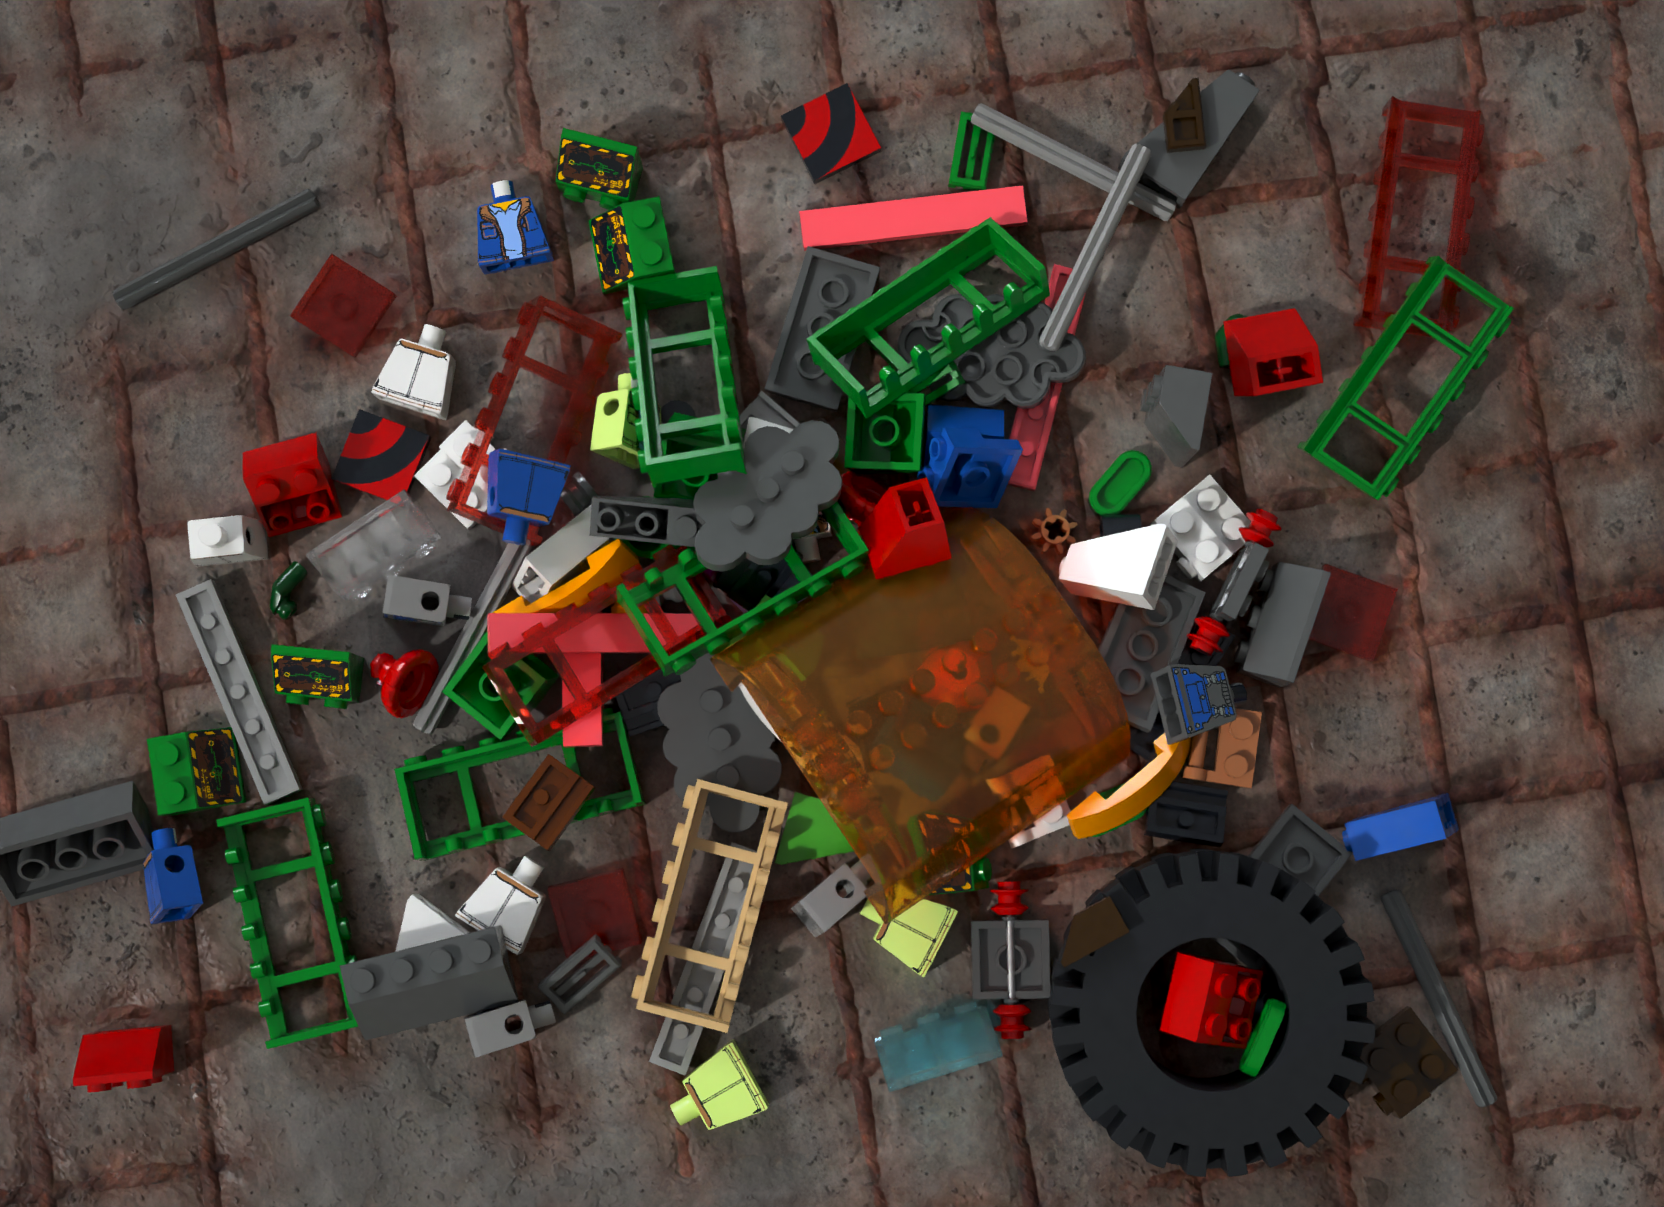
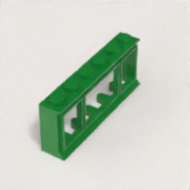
(911, 290)
(665, 292)
(1374, 357)
(719, 639)
(494, 750)
(255, 929)

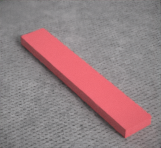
(911, 217)
(1034, 424)
(595, 635)

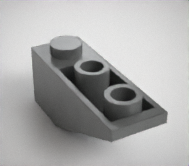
(645, 519)

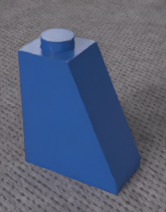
(1400, 827)

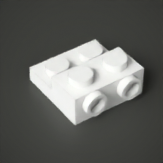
(446, 466)
(1205, 528)

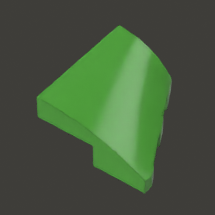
(810, 832)

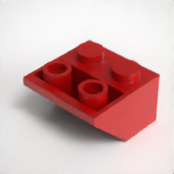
(1271, 353)
(291, 484)
(905, 530)
(1211, 1001)
(122, 1056)

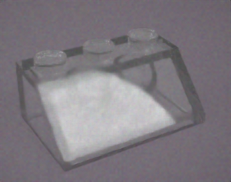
(375, 546)

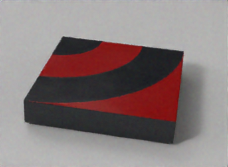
(830, 133)
(380, 456)

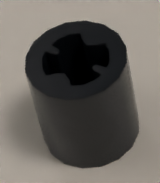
(1118, 523)

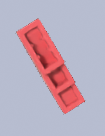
(589, 728)

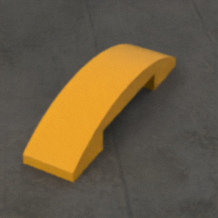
(604, 567)
(1100, 815)

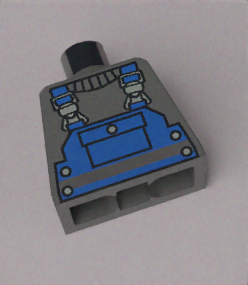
(1195, 699)

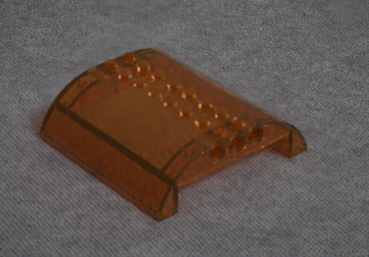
(936, 706)

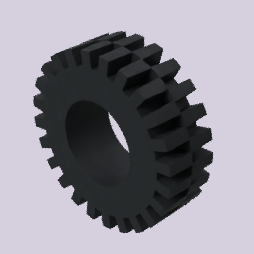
(1233, 1115)

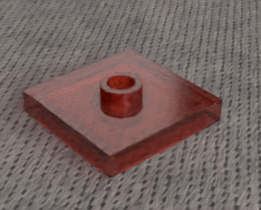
(343, 305)
(1352, 613)
(595, 906)

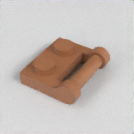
(1234, 752)

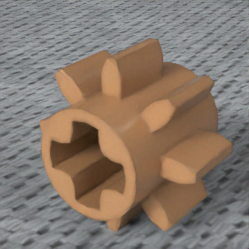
(1064, 530)

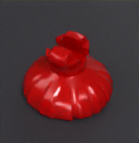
(860, 495)
(405, 680)

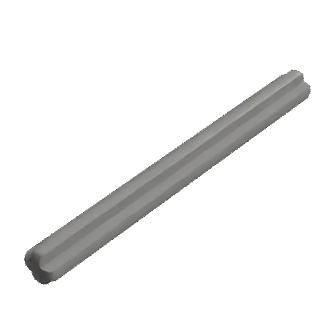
(1068, 159)
(1095, 247)
(471, 634)

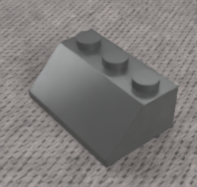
(1177, 410)
(1281, 623)

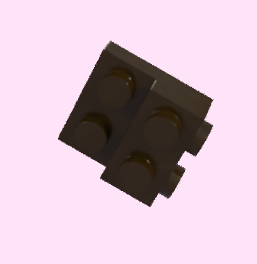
(1404, 1064)

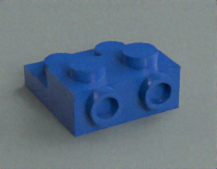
(969, 468)

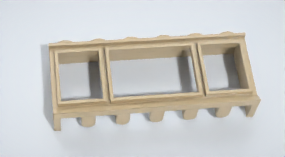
(665, 910)

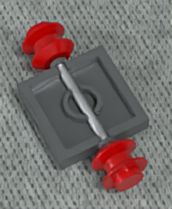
(1234, 596)
(1010, 959)

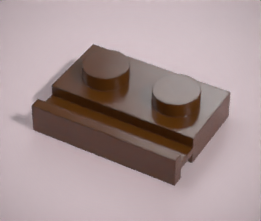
(548, 802)

